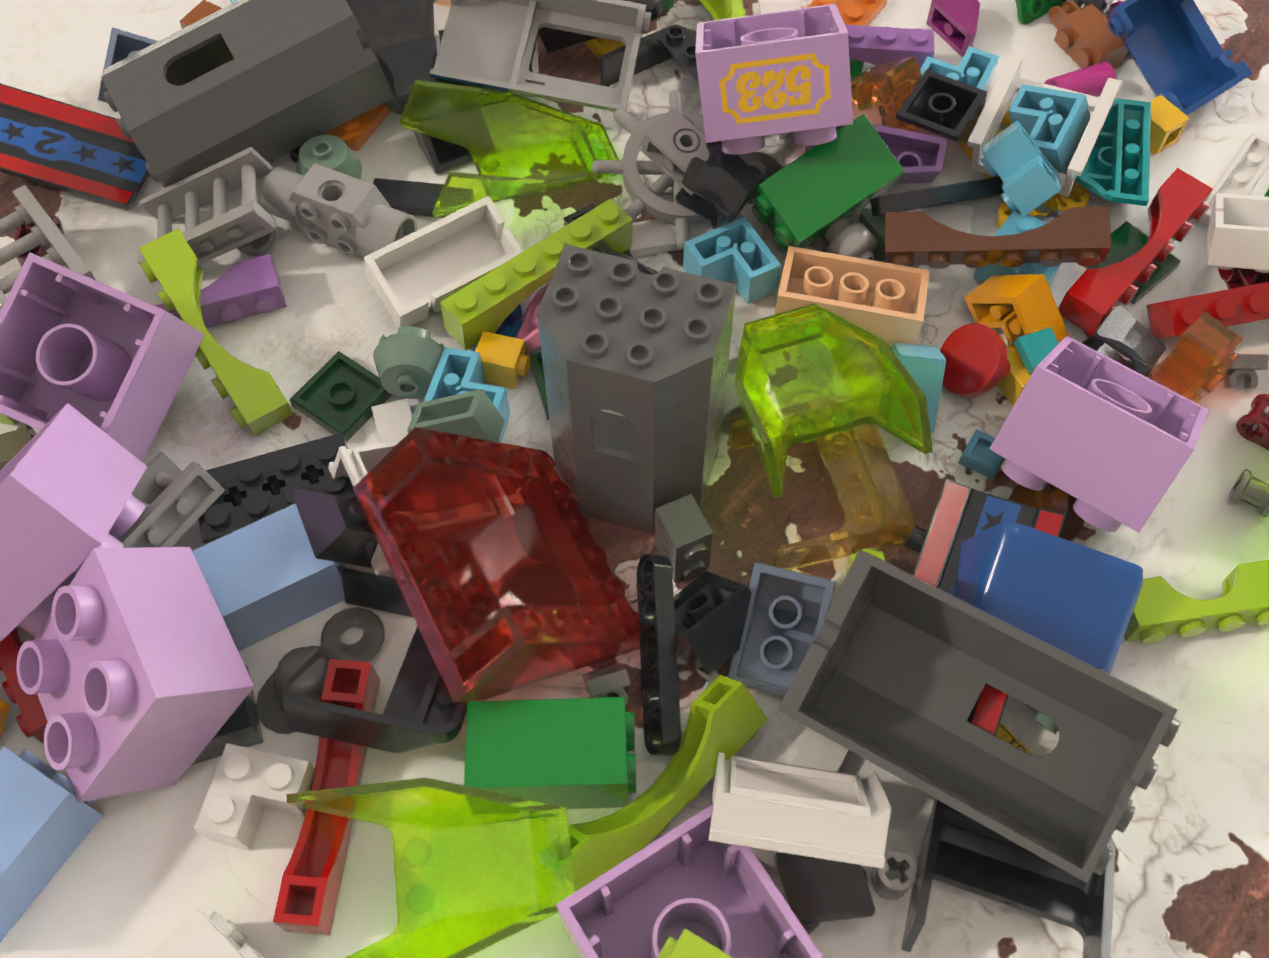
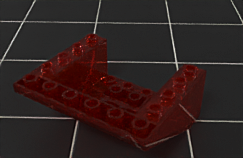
(493, 590)

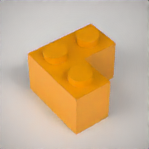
(1016, 305)

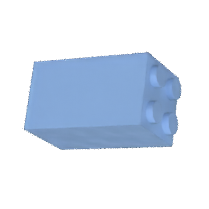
(268, 577)
(37, 830)

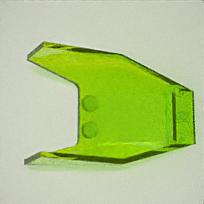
(514, 143)
(821, 376)
(464, 862)

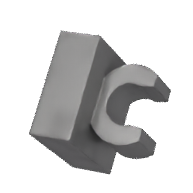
(1246, 366)
(607, 680)

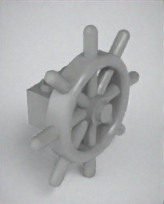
(670, 143)

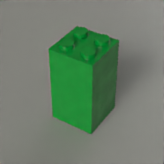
(826, 185)
(553, 750)

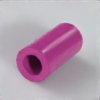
(1087, 80)

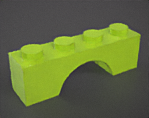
(1168, 612)

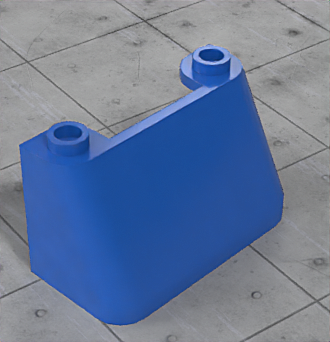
(1176, 51)
(1051, 589)

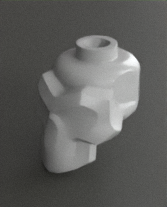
(849, 240)

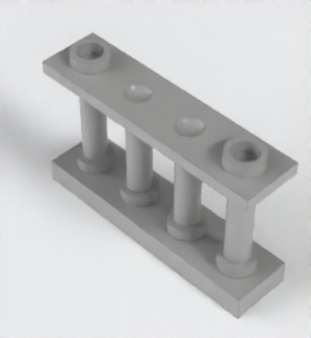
(227, 228)
(43, 234)
(172, 502)

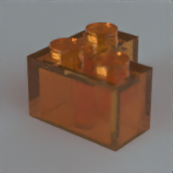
(887, 88)
(1198, 359)

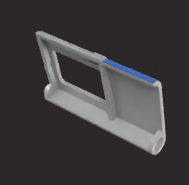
(495, 40)

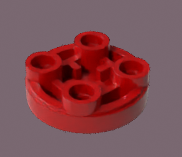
(974, 360)

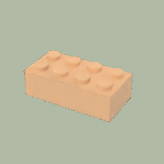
(867, 293)

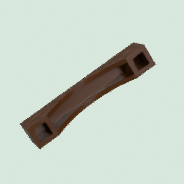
(1075, 236)

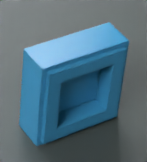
(979, 457)

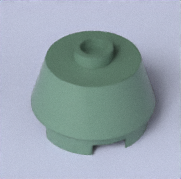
(330, 153)
(407, 362)

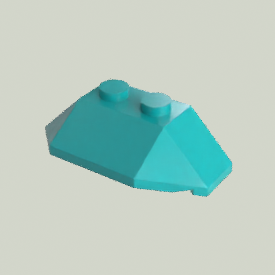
(1121, 155)

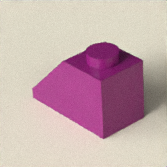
(955, 22)

